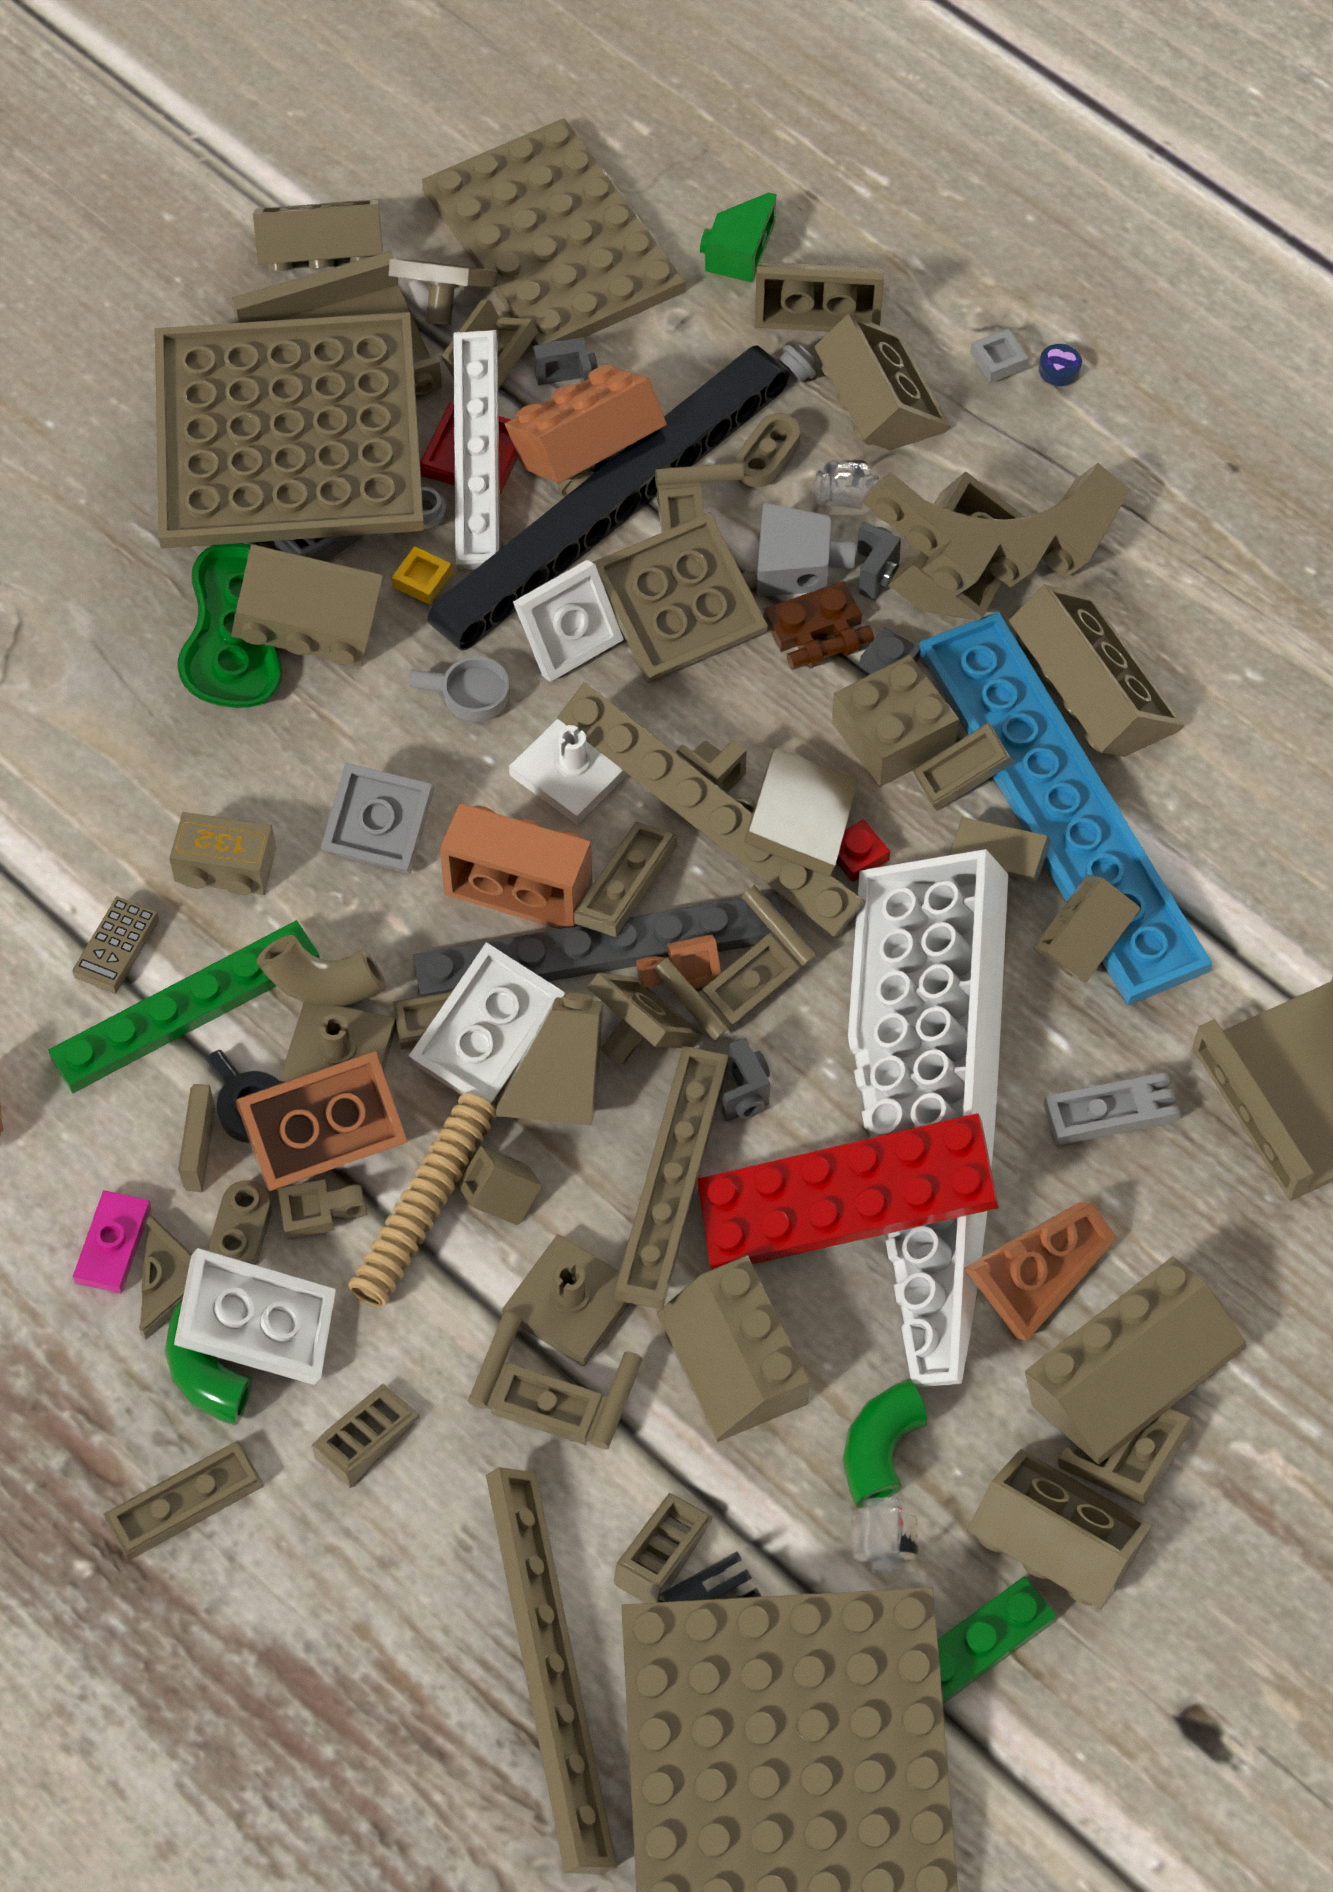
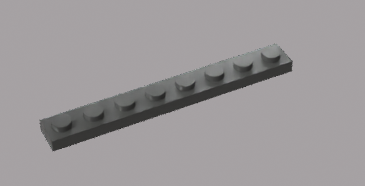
(587, 951)

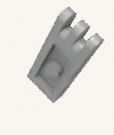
(1111, 1108)

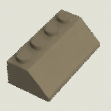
(1093, 672)
(1134, 1360)

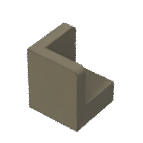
(721, 767)
(499, 1185)

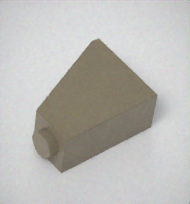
(559, 1066)

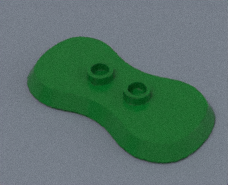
(211, 661)

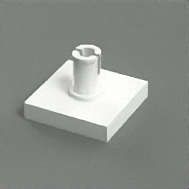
(568, 620)
(566, 771)

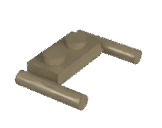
(682, 499)
(748, 978)
(547, 1401)

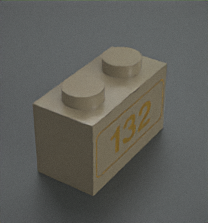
(222, 853)

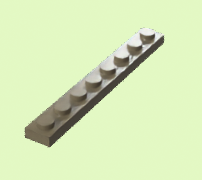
(705, 807)
(551, 1673)

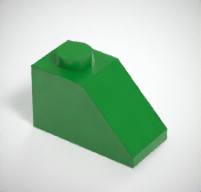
(739, 238)

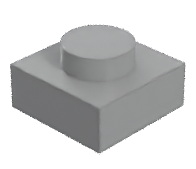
(999, 355)

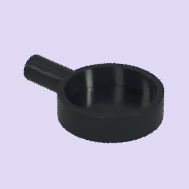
(236, 1087)

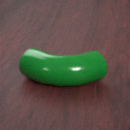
(205, 1380)
(874, 1438)

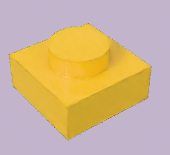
(422, 575)

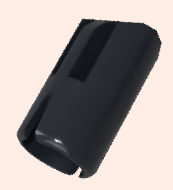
(693, 1589)

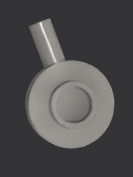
(471, 687)

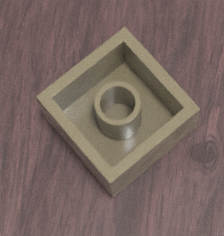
(894, 720)

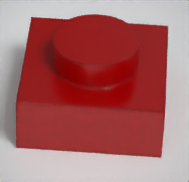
(861, 850)

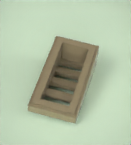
(351, 1470)
(647, 1577)

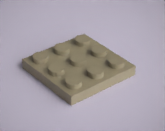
(679, 597)

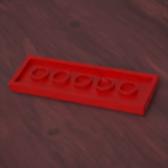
(848, 1192)

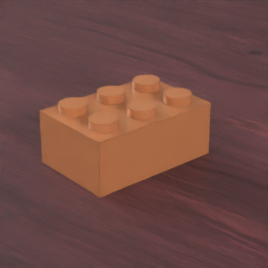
(585, 423)
(515, 866)
(321, 1121)

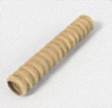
(423, 1199)

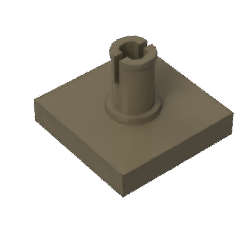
(442, 282)
(642, 1017)
(335, 1035)
(568, 1300)

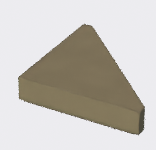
(163, 1277)

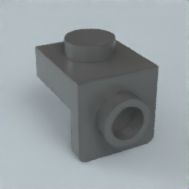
(563, 361)
(883, 558)
(751, 1075)

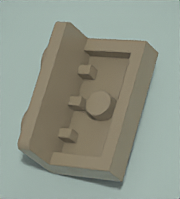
(512, 337)

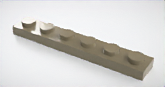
(672, 1178)

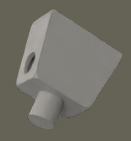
(797, 551)

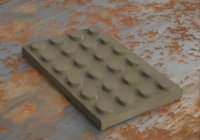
(555, 233)

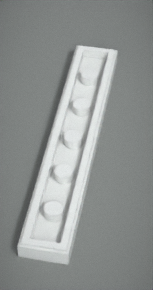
(476, 448)

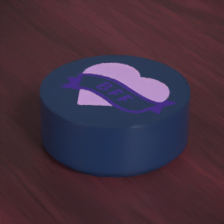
(1060, 364)

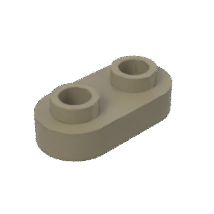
(764, 453)
(242, 1223)

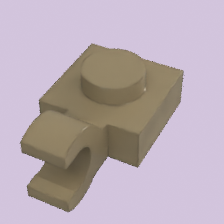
(311, 1207)

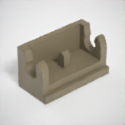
(1087, 927)

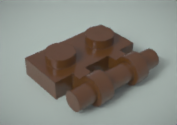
(815, 616)

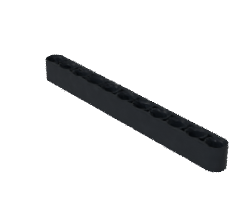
(607, 498)

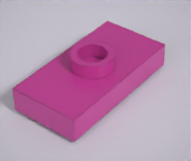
(112, 1242)

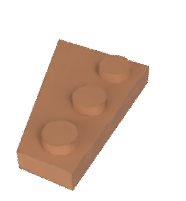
(1041, 1267)

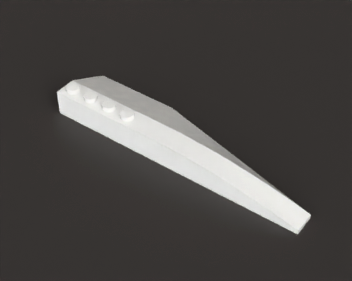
(927, 1055)

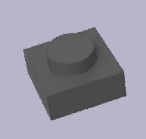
(887, 649)

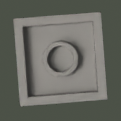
(377, 818)

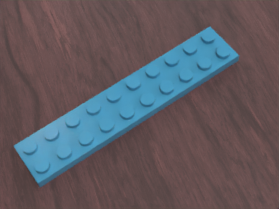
(1063, 797)

